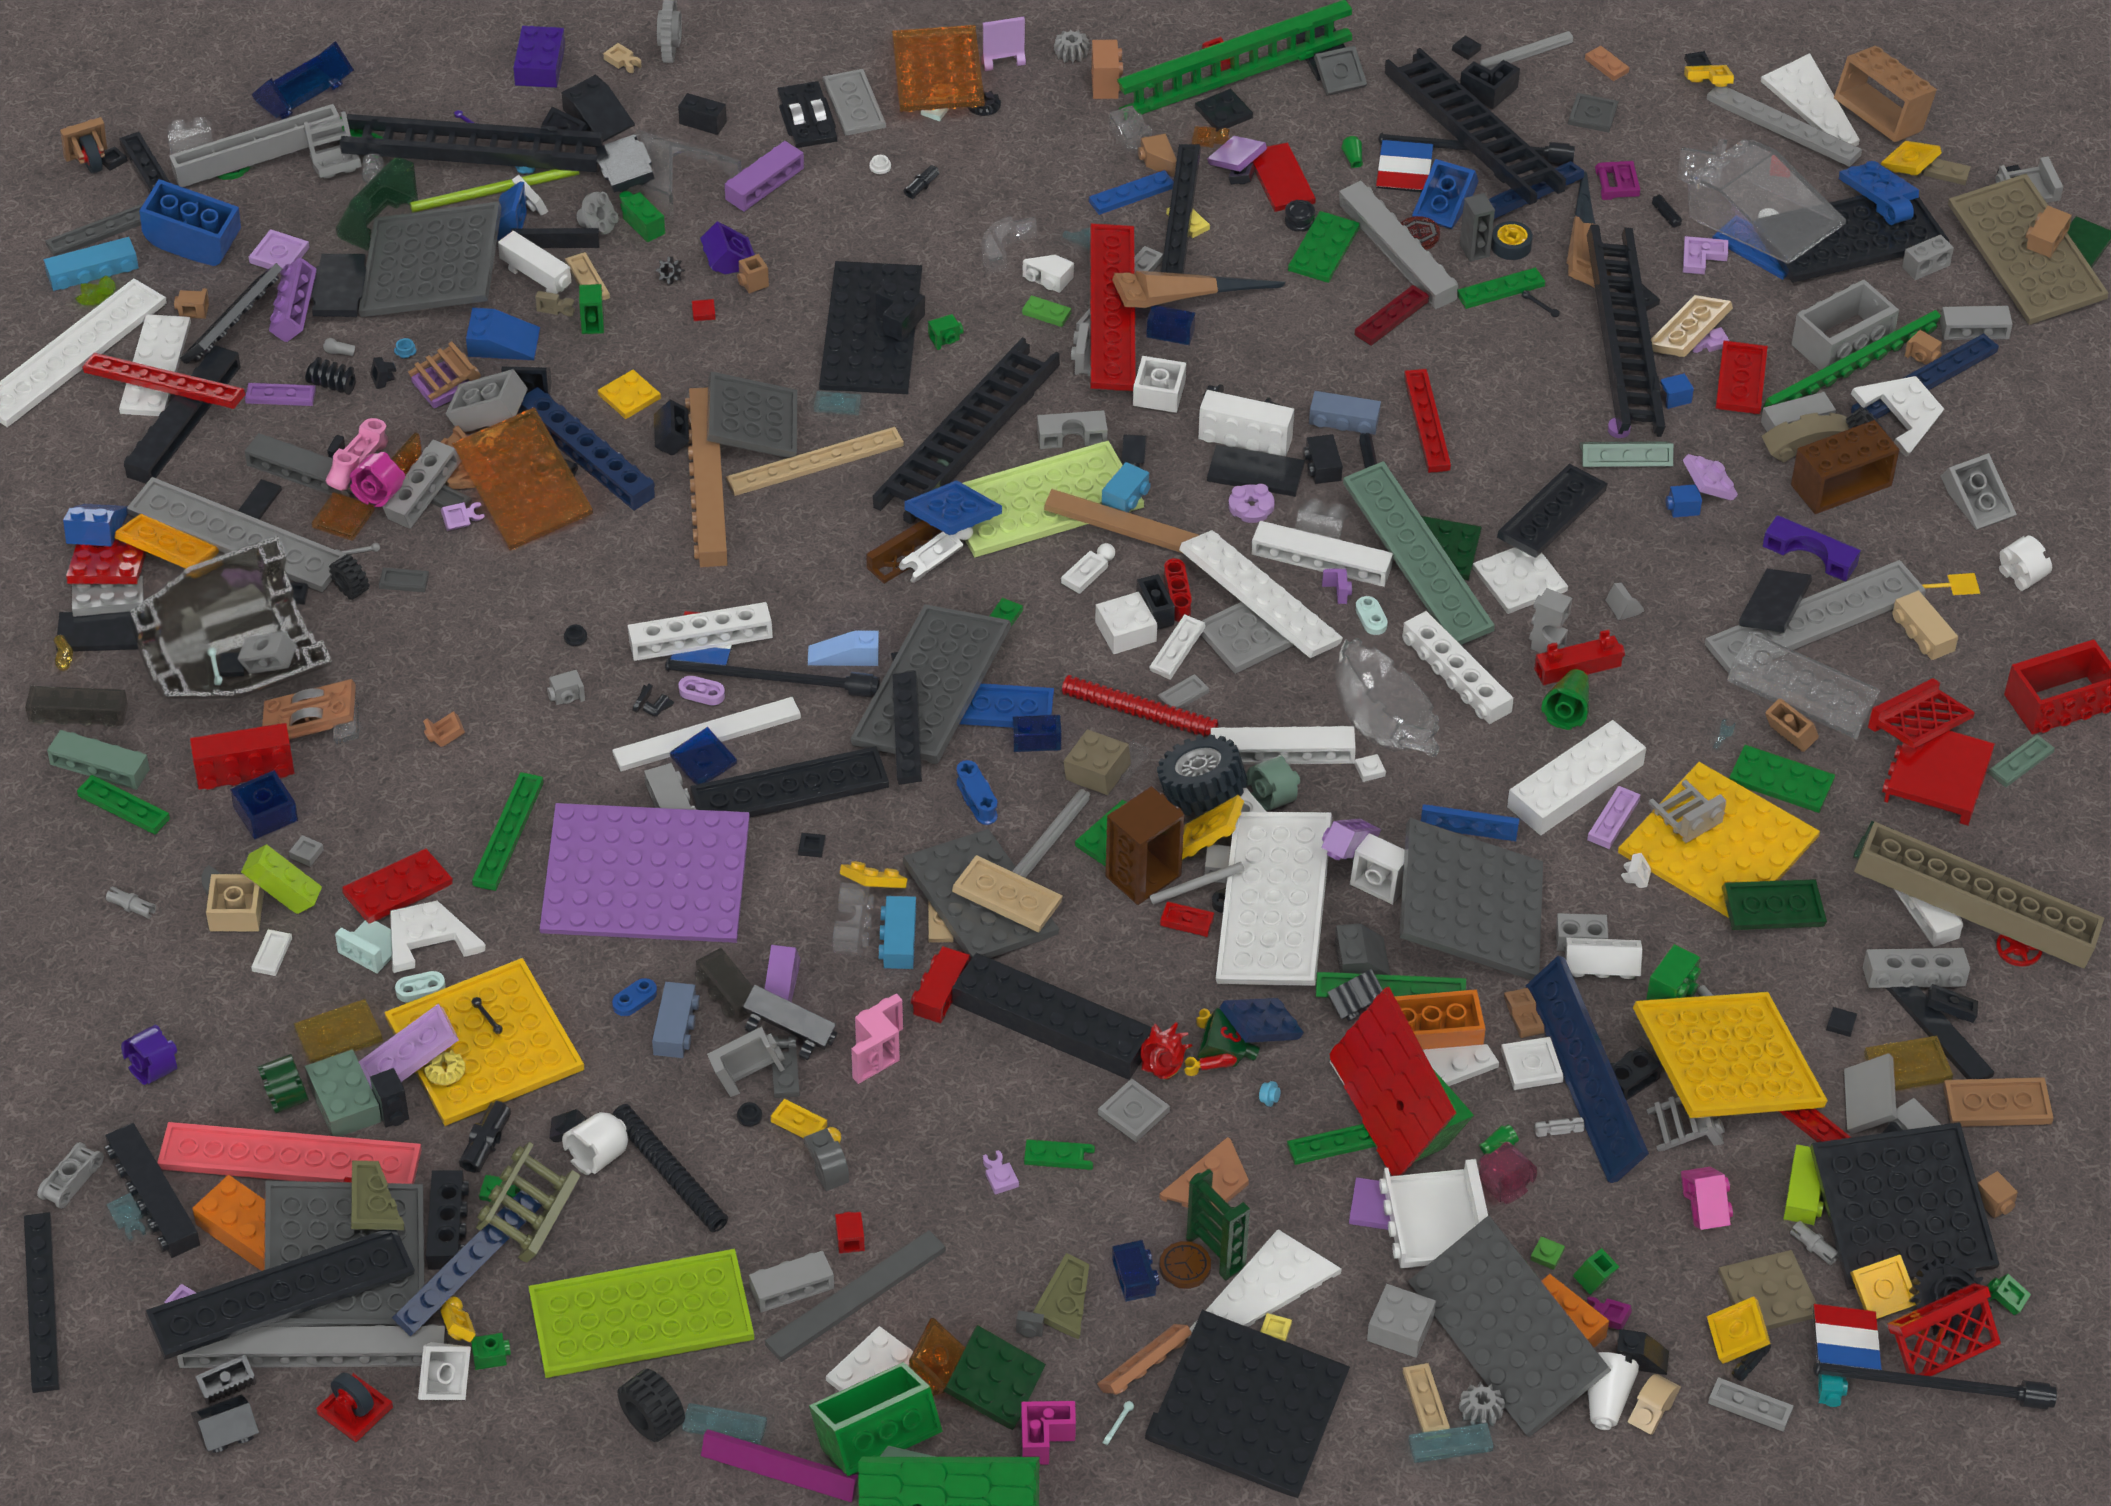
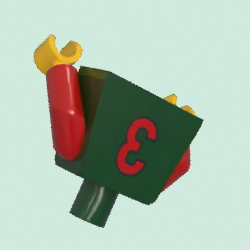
(1220, 1044)

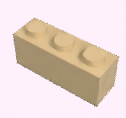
(1924, 625)

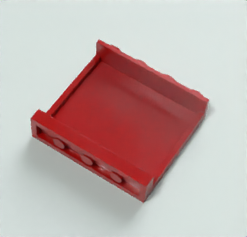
(1941, 772)

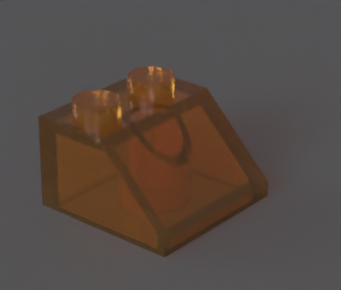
(935, 1356)

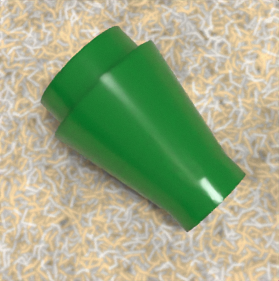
(1353, 151)
(1498, 1137)

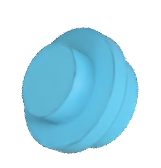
(1269, 1093)

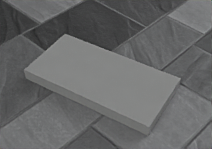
(854, 102)

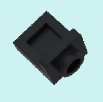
(564, 1122)

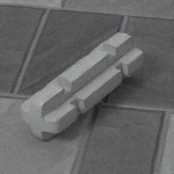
(1559, 1126)

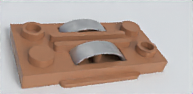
(312, 709)

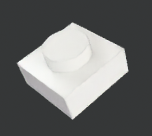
(1370, 767)

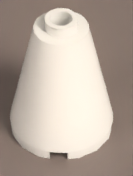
(1612, 1391)

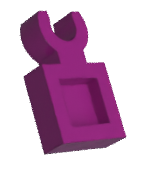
(1614, 1311)

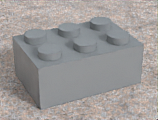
(486, 401)

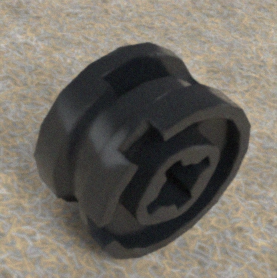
(1299, 215)

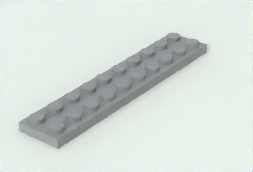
(232, 530)
(1826, 611)

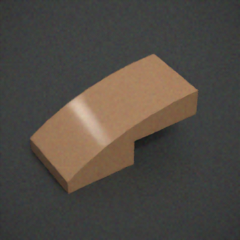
(1524, 1013)

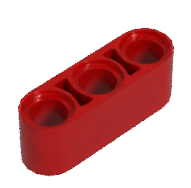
(1178, 587)

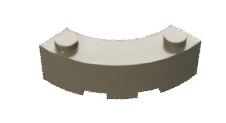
(1786, 438)

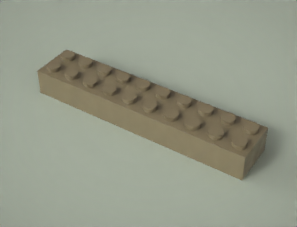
(1979, 895)

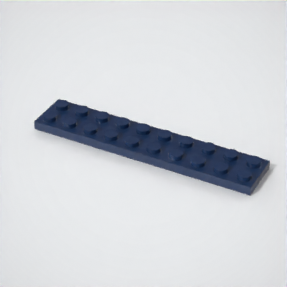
(1587, 1070)

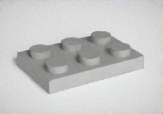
(106, 598)

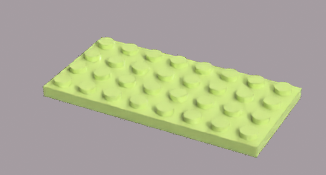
(1025, 491)

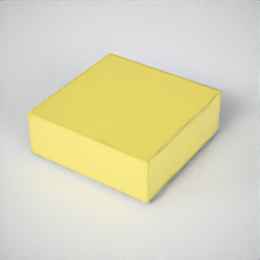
(1276, 1326)

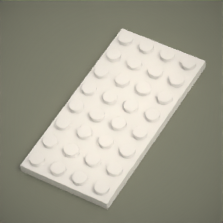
(1277, 900)

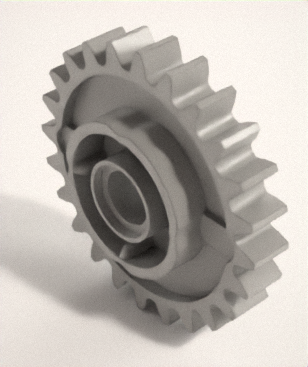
(669, 30)

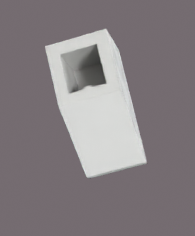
(1049, 271)

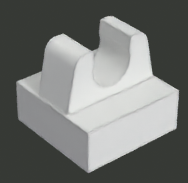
(1637, 871)

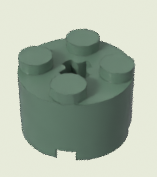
(1273, 783)

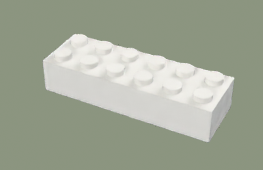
(1576, 777)

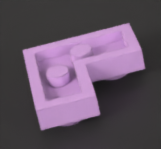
(1701, 249)

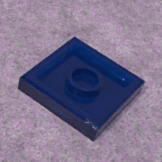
(703, 757)

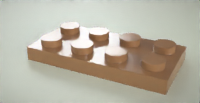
(1998, 1102)

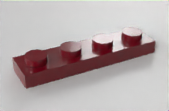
(1391, 315)

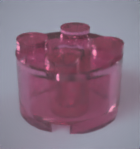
(1506, 1173)

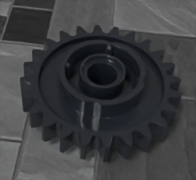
(1940, 1280)

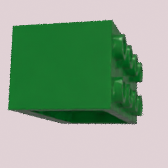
(873, 1414)

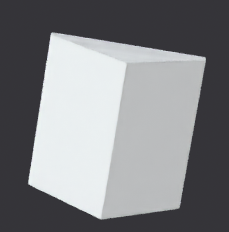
(444, 1372)

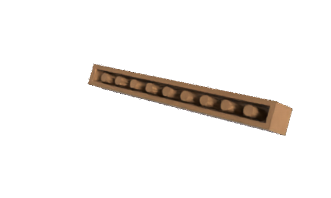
(706, 485)

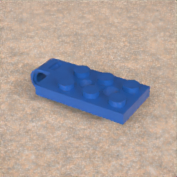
(1882, 188)

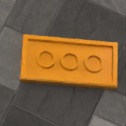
(165, 541)

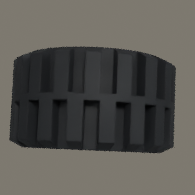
(651, 1405)

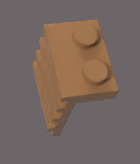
(455, 360)

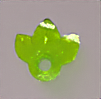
(96, 294)

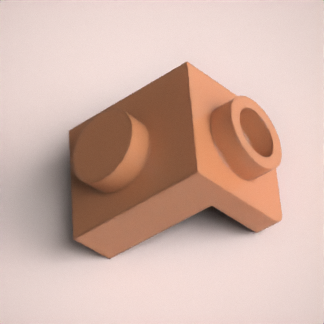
(444, 730)

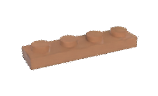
(1139, 1363)

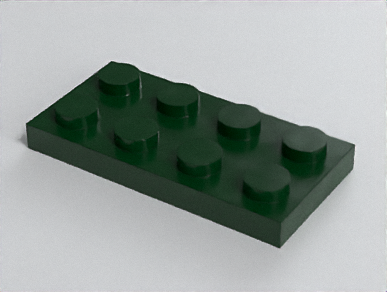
(1774, 904)

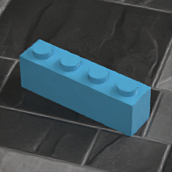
(91, 263)

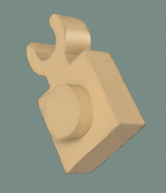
(621, 56)

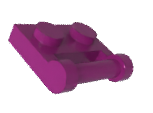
(1624, 177)

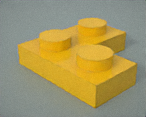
(1717, 74)
(871, 876)

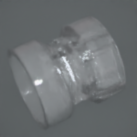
(372, 165)

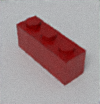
(935, 992)

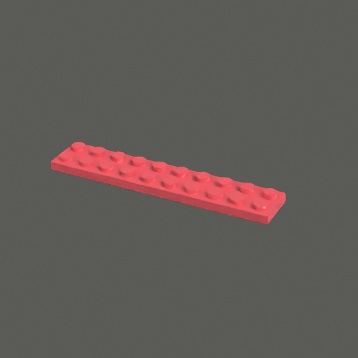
(281, 1154)

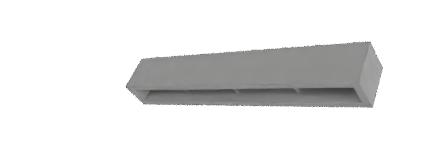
(250, 147)
(1398, 244)

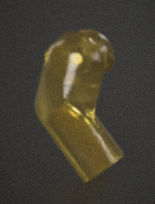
(64, 653)

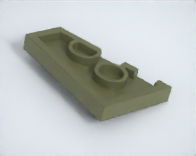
(371, 1200)
(1065, 1296)

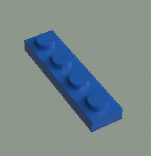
(1131, 192)

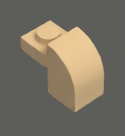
(1653, 1401)

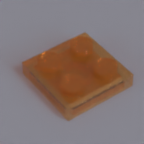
(343, 516)

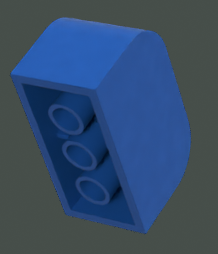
(189, 223)

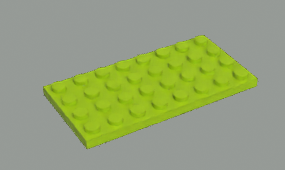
(640, 1313)

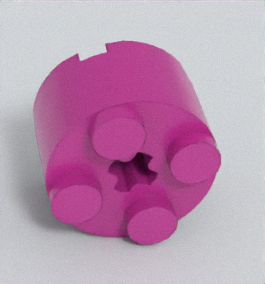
(376, 479)

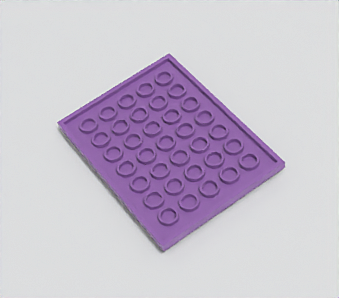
(645, 873)

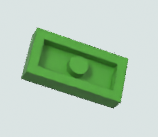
(1046, 311)

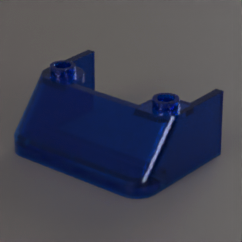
(304, 82)

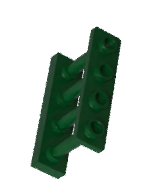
(1233, 1223)

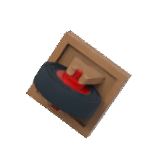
(85, 143)

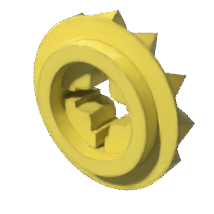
(455, 1070)

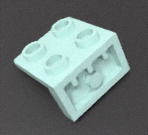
(367, 945)

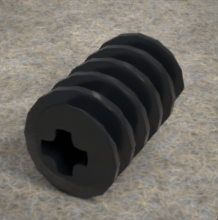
(331, 376)

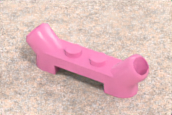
(370, 438)

